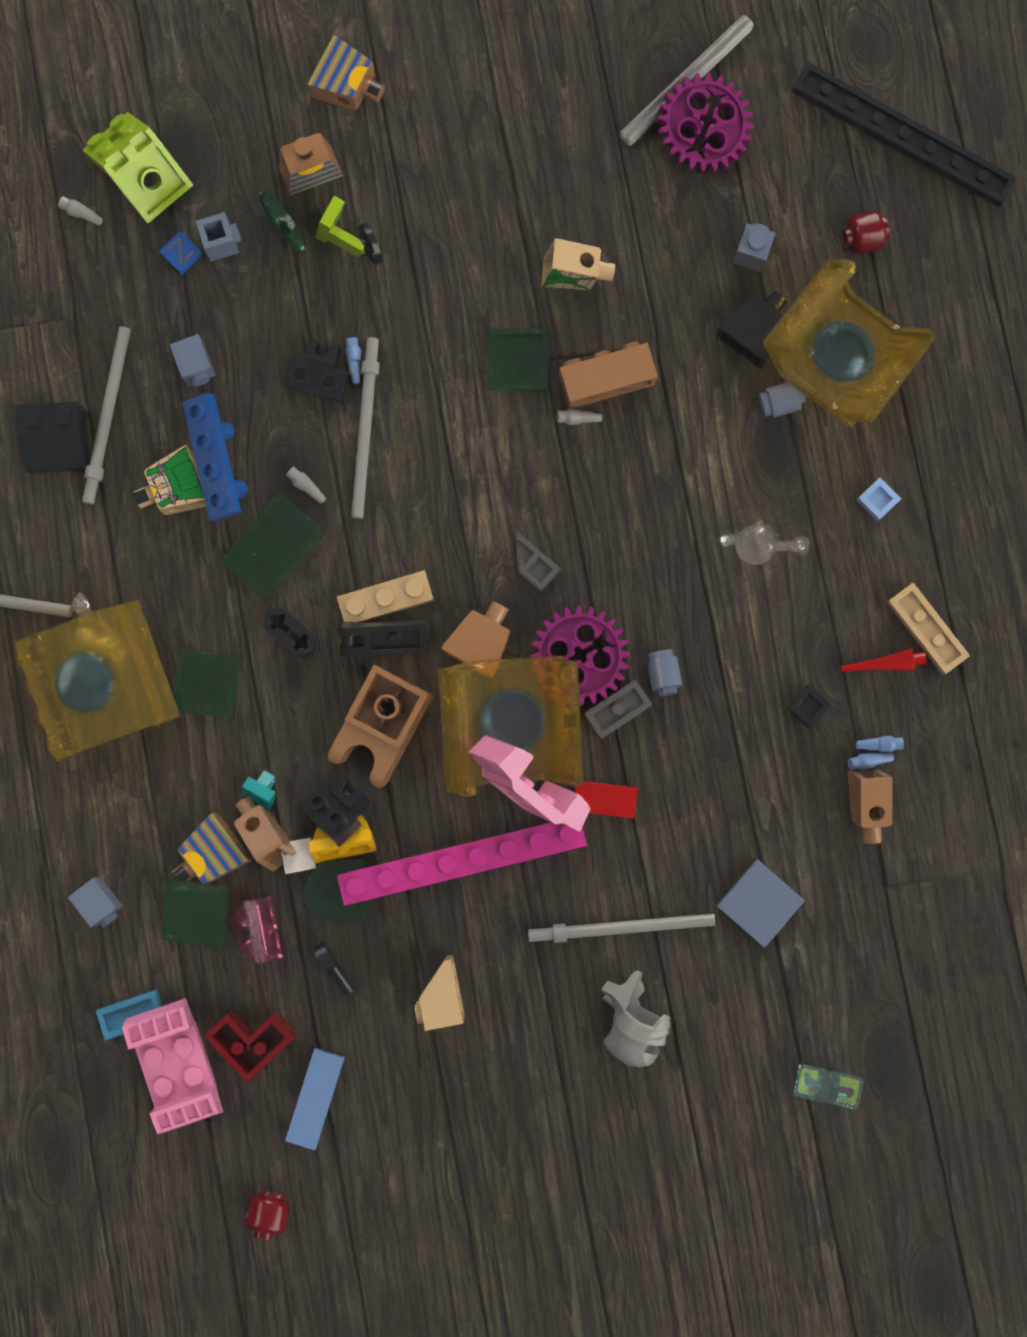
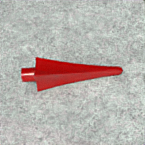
(900, 661)

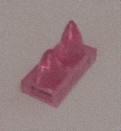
(259, 918)

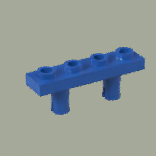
(212, 459)

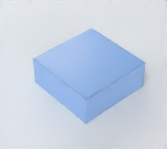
(878, 499)

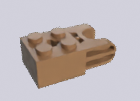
(371, 727)

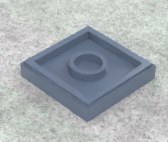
(760, 903)

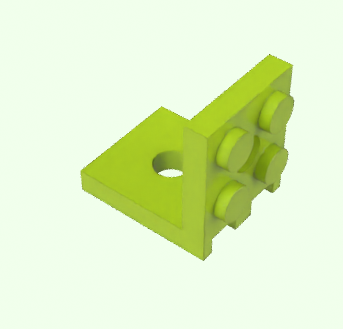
(130, 152)

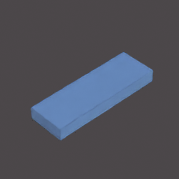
(315, 1098)

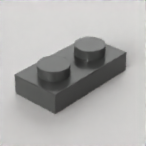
(617, 709)

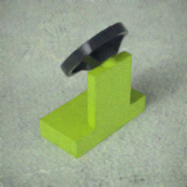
(364, 244)

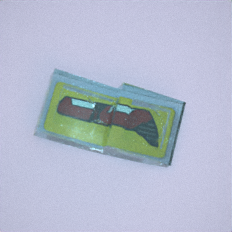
(828, 1086)

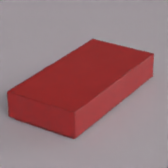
(609, 799)

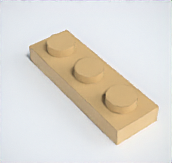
(385, 598)
(928, 629)

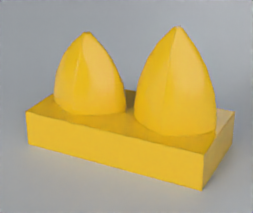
(325, 850)

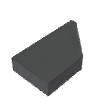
(534, 564)

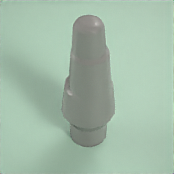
(79, 210)
(576, 416)
(304, 483)

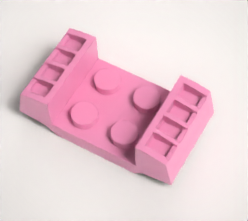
(503, 768)
(173, 1065)

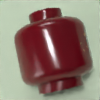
(866, 232)
(267, 1215)

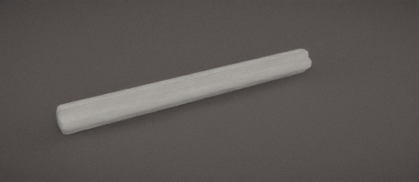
(701, 65)

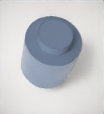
(781, 400)
(664, 672)

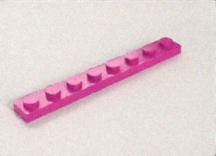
(458, 861)

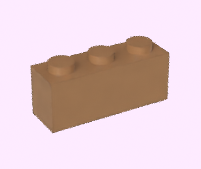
(607, 374)

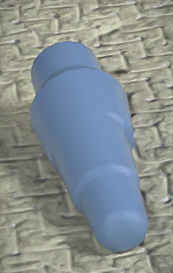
(353, 359)
(883, 744)
(869, 760)

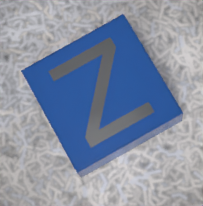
(181, 252)

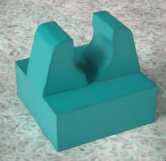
(260, 790)

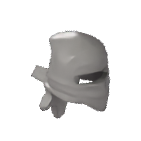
(635, 1030)

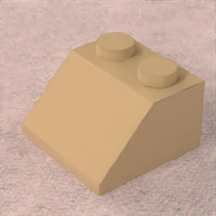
(441, 999)

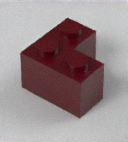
(246, 1049)

